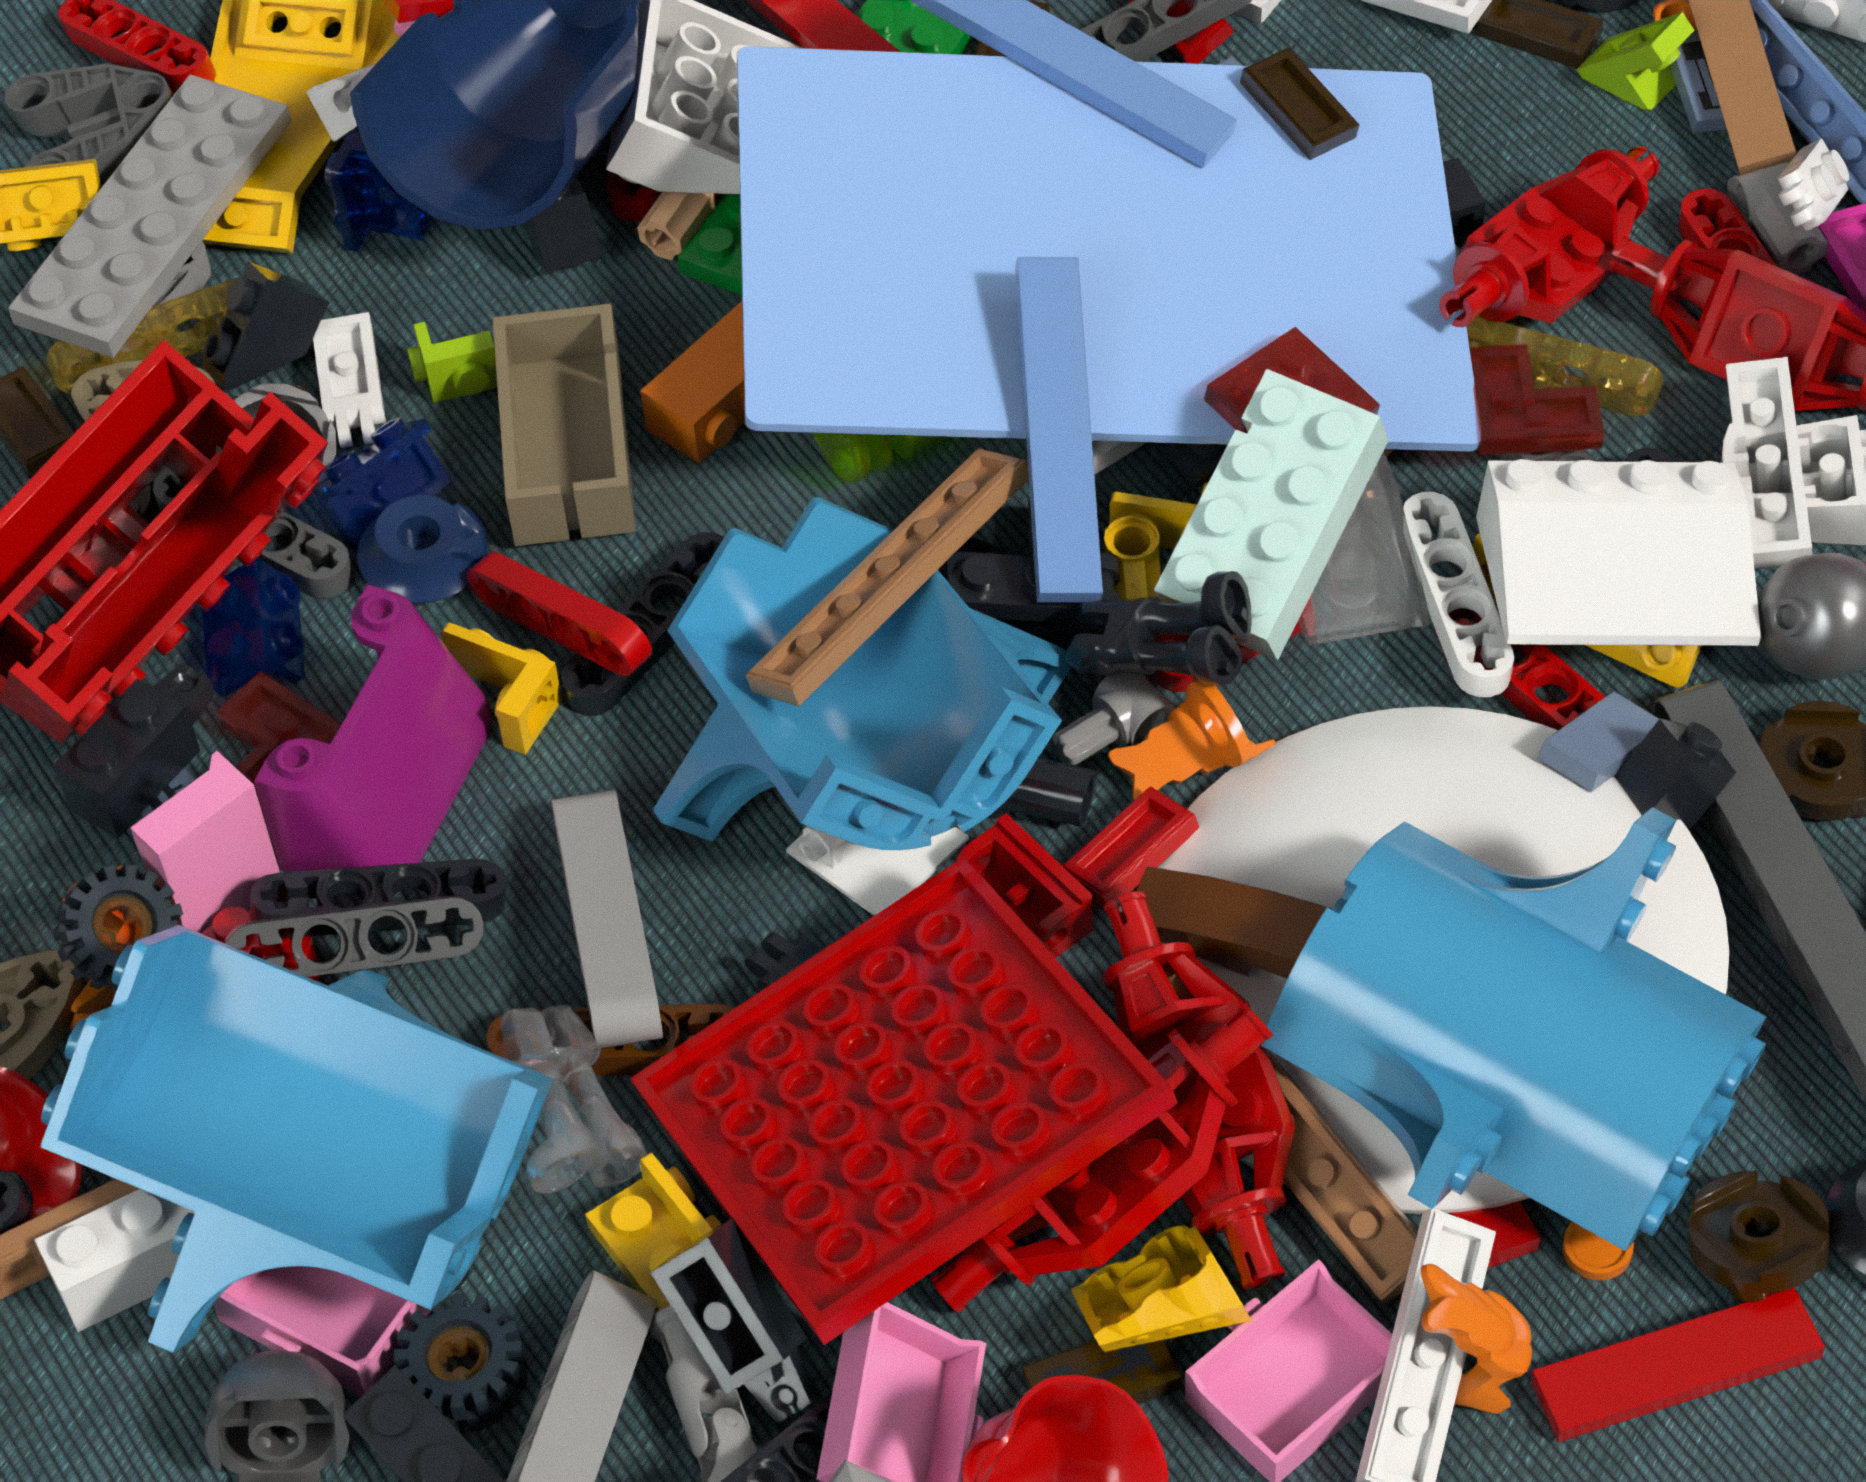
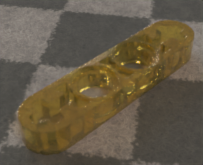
(154, 327)
(1551, 352)

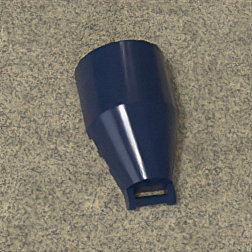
(497, 104)

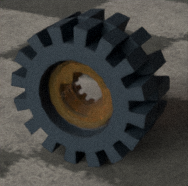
(83, 912)
(458, 1331)

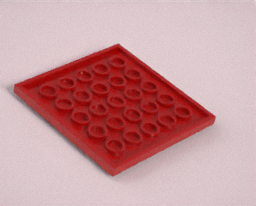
(900, 1097)

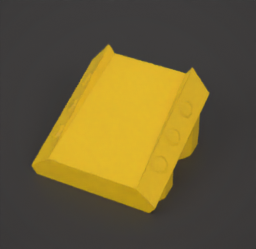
(1160, 1293)

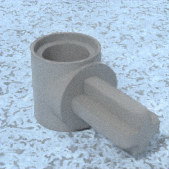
(1122, 713)

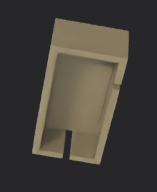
(563, 425)

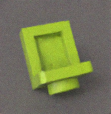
(455, 365)

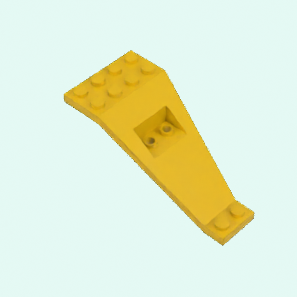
(283, 69)

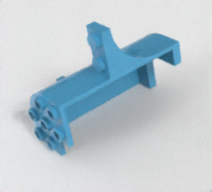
(899, 741)
(1519, 1028)
(290, 1124)

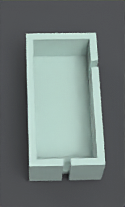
(1277, 504)

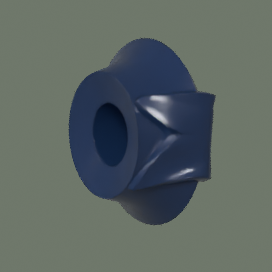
(422, 548)

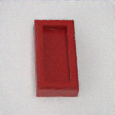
(1133, 840)

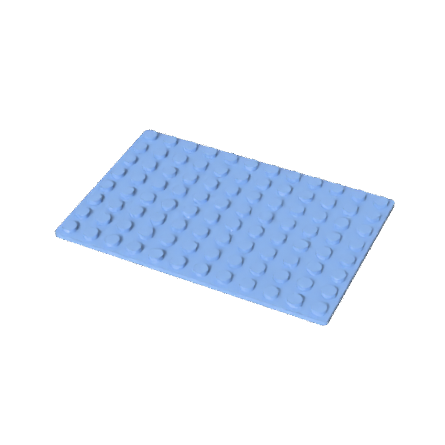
(909, 183)

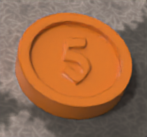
(1592, 1255)

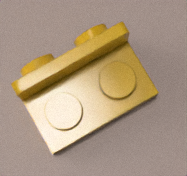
(44, 201)
(649, 1224)

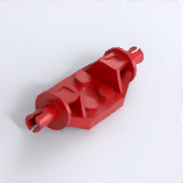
(1551, 241)
(1754, 315)
(1255, 1125)
(1129, 1184)

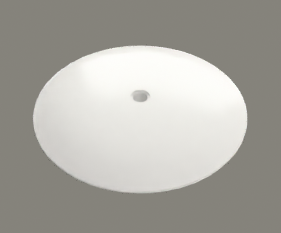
(1470, 779)

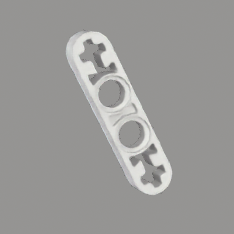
(1462, 591)

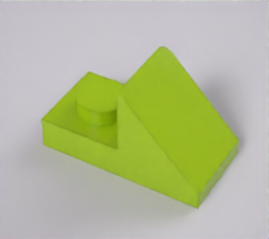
(1638, 61)

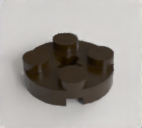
(1792, 746)
(1751, 1264)

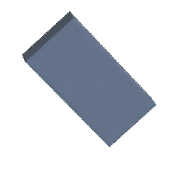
(1598, 741)

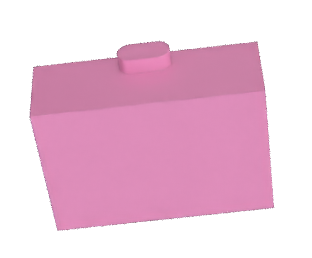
(208, 844)
(322, 1316)
(1290, 1373)
(903, 1399)

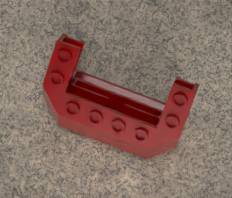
(110, 568)

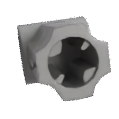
(1759, 204)

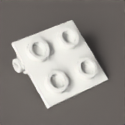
(873, 875)

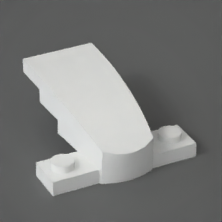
(1797, 479)

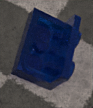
(367, 199)
(389, 470)
(254, 629)

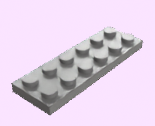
(150, 216)

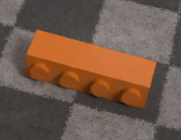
(701, 393)

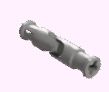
(722, 1439)

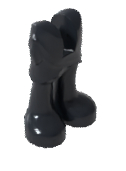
(1126, 632)

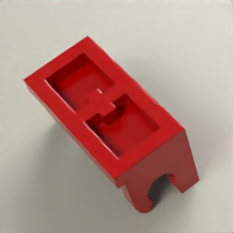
(1032, 884)

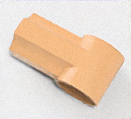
(675, 220)

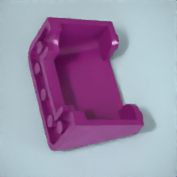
(392, 762)

